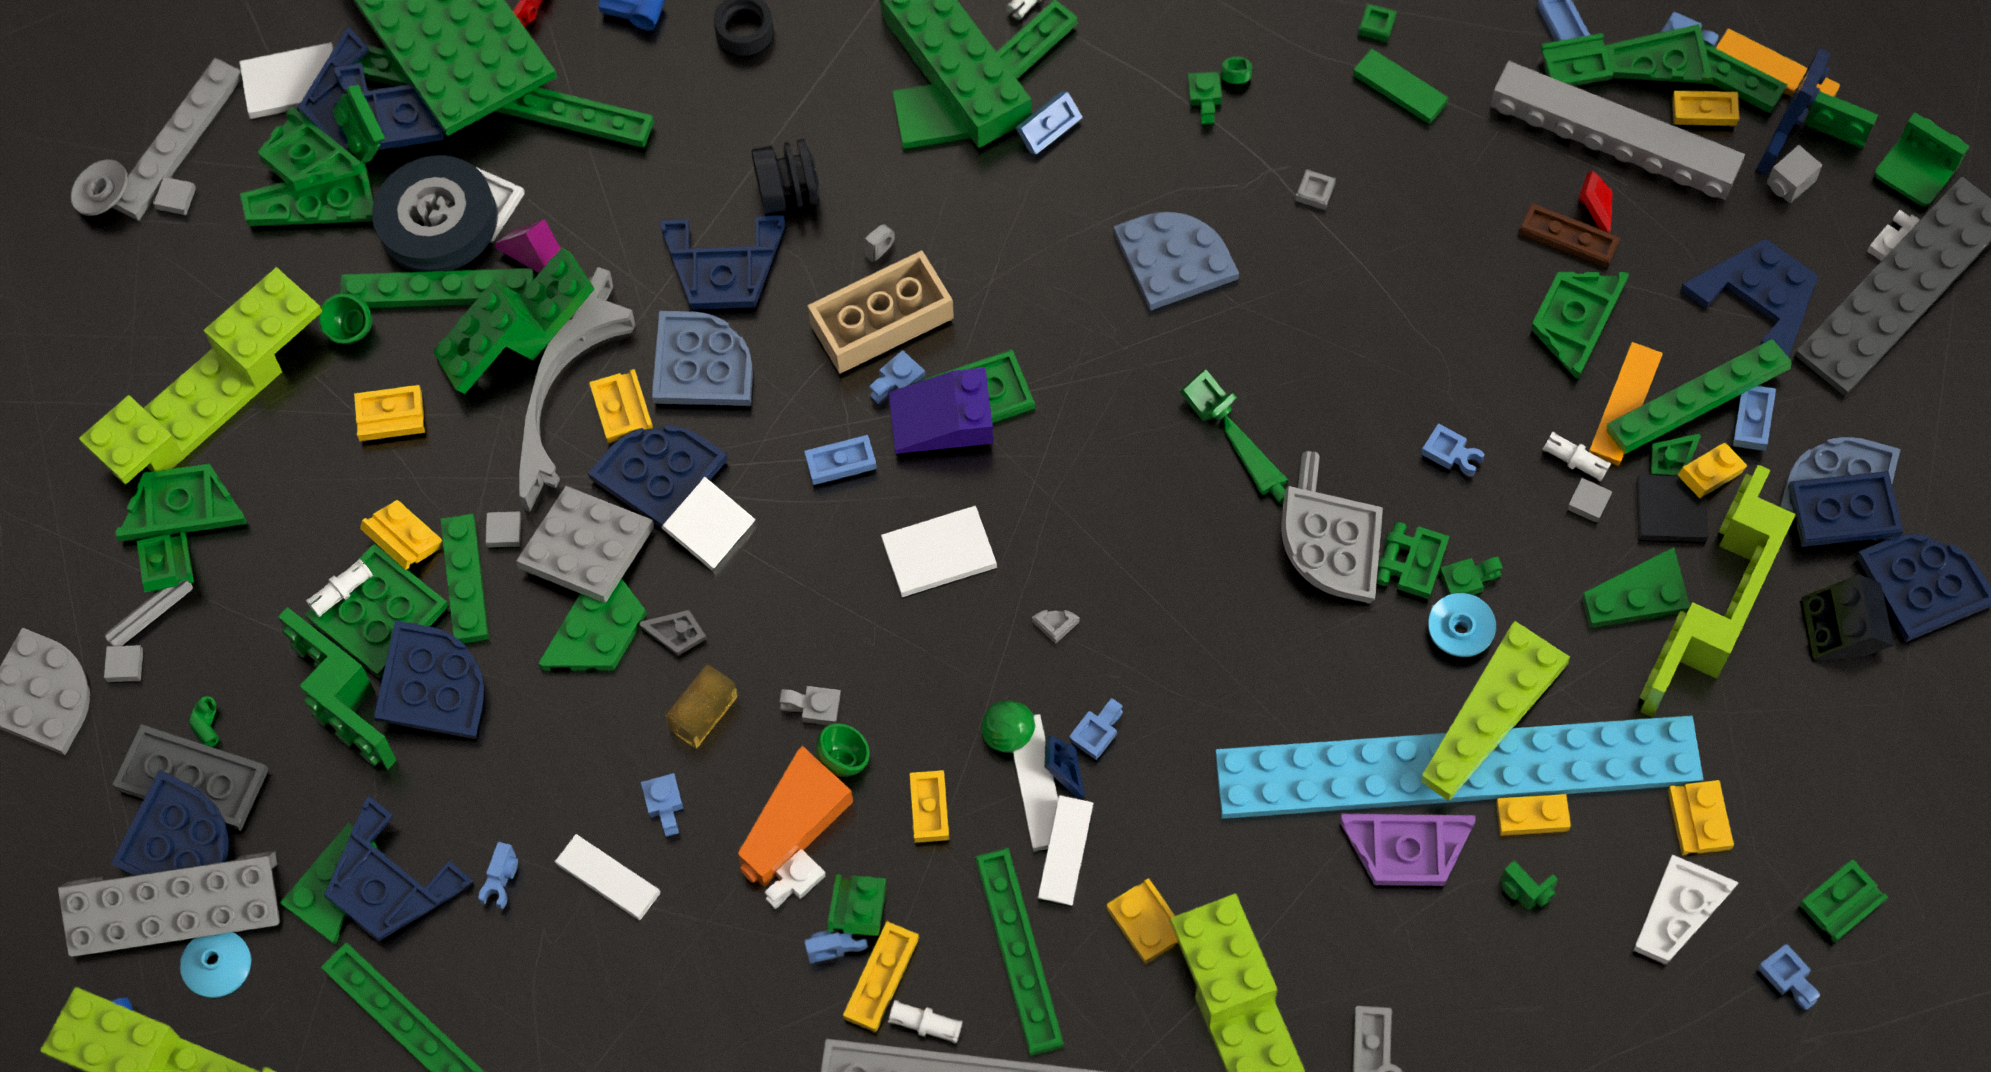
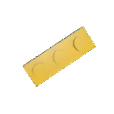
(881, 977)

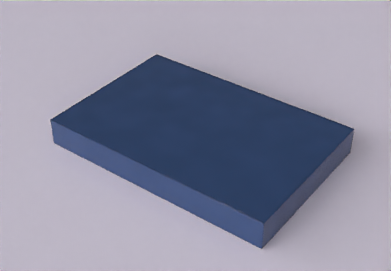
(1845, 508)

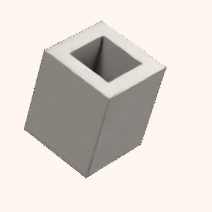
(1794, 174)

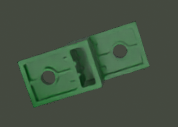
(513, 320)
(336, 689)

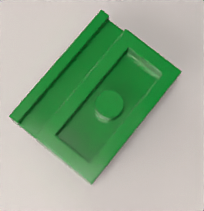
(1577, 60)
(1841, 119)
(358, 124)
(164, 561)
(1843, 900)
(857, 905)

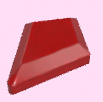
(1598, 200)

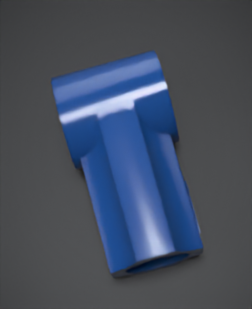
(640, 12)

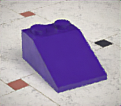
(942, 412)

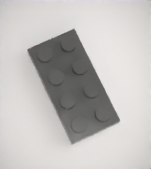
(222, 776)

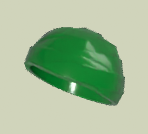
(345, 318)
(1007, 726)
(842, 750)

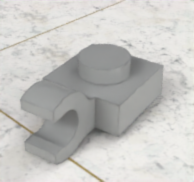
(818, 704)

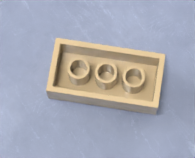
(880, 311)

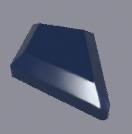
(1063, 765)

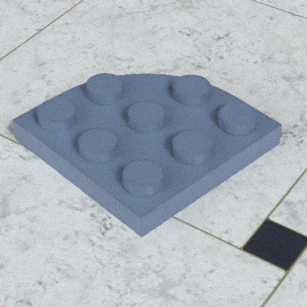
(1174, 256)
(700, 361)
(1841, 458)

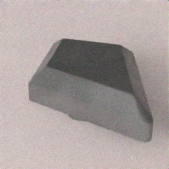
(675, 631)

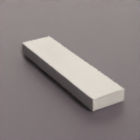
(1036, 788)

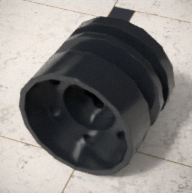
(785, 176)

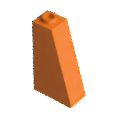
(794, 816)

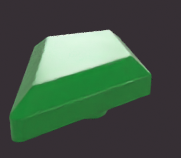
(1672, 455)

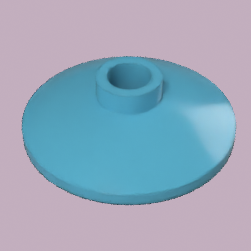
(1464, 611)
(225, 974)

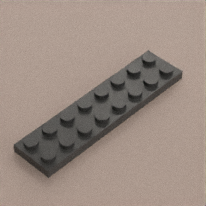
(1900, 288)

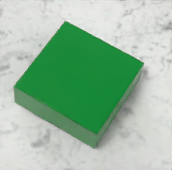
(1377, 23)

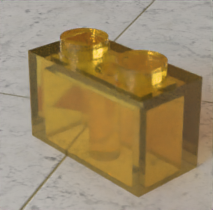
(701, 706)

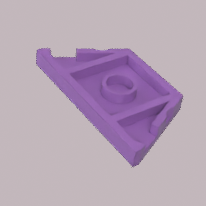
(1408, 846)

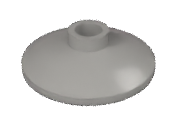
(99, 187)

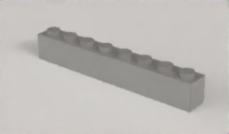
(1617, 130)

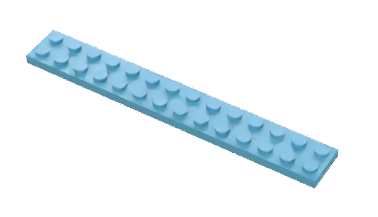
(1522, 765)

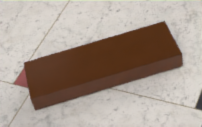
(1569, 235)

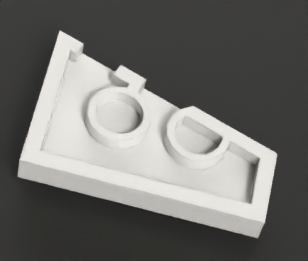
(1680, 907)

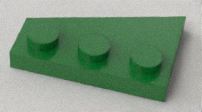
(1663, 56)
(1639, 594)
(307, 897)

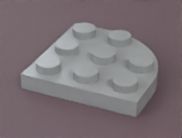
(1333, 542)
(42, 692)

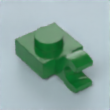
(1205, 92)
(1468, 578)

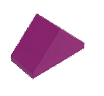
(530, 245)

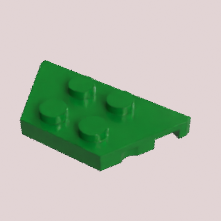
(306, 155)
(1576, 315)
(178, 502)
(595, 632)

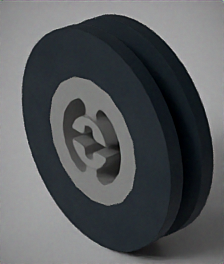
(449, 234)

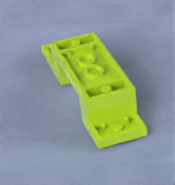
(212, 388)
(1707, 638)
(1235, 988)
(111, 1038)

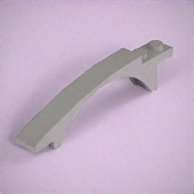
(587, 326)

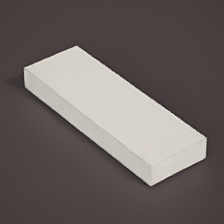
(1065, 850)
(607, 877)

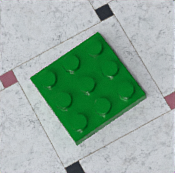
(367, 618)

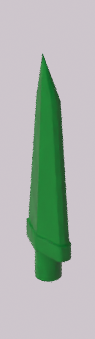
(1260, 468)

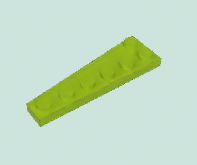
(1504, 693)

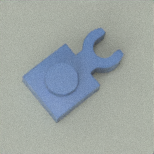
(1449, 448)

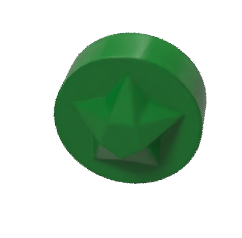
(1236, 70)

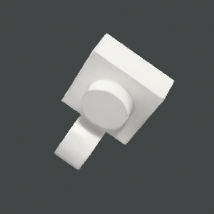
(797, 876)

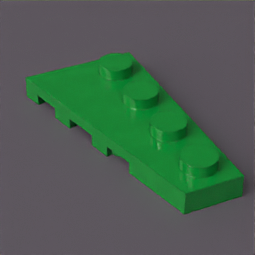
(330, 202)

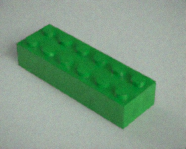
(960, 65)

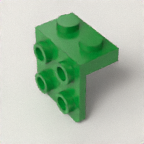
(1921, 160)

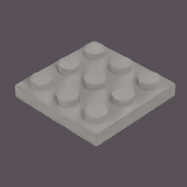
(585, 544)

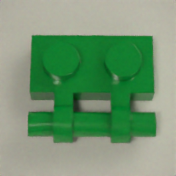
(1422, 563)

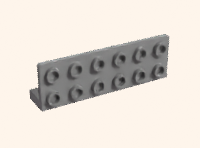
(169, 905)

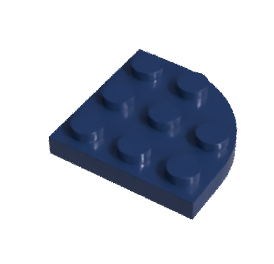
(657, 469)
(1925, 582)
(430, 682)
(173, 830)

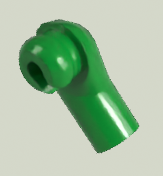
(202, 719)

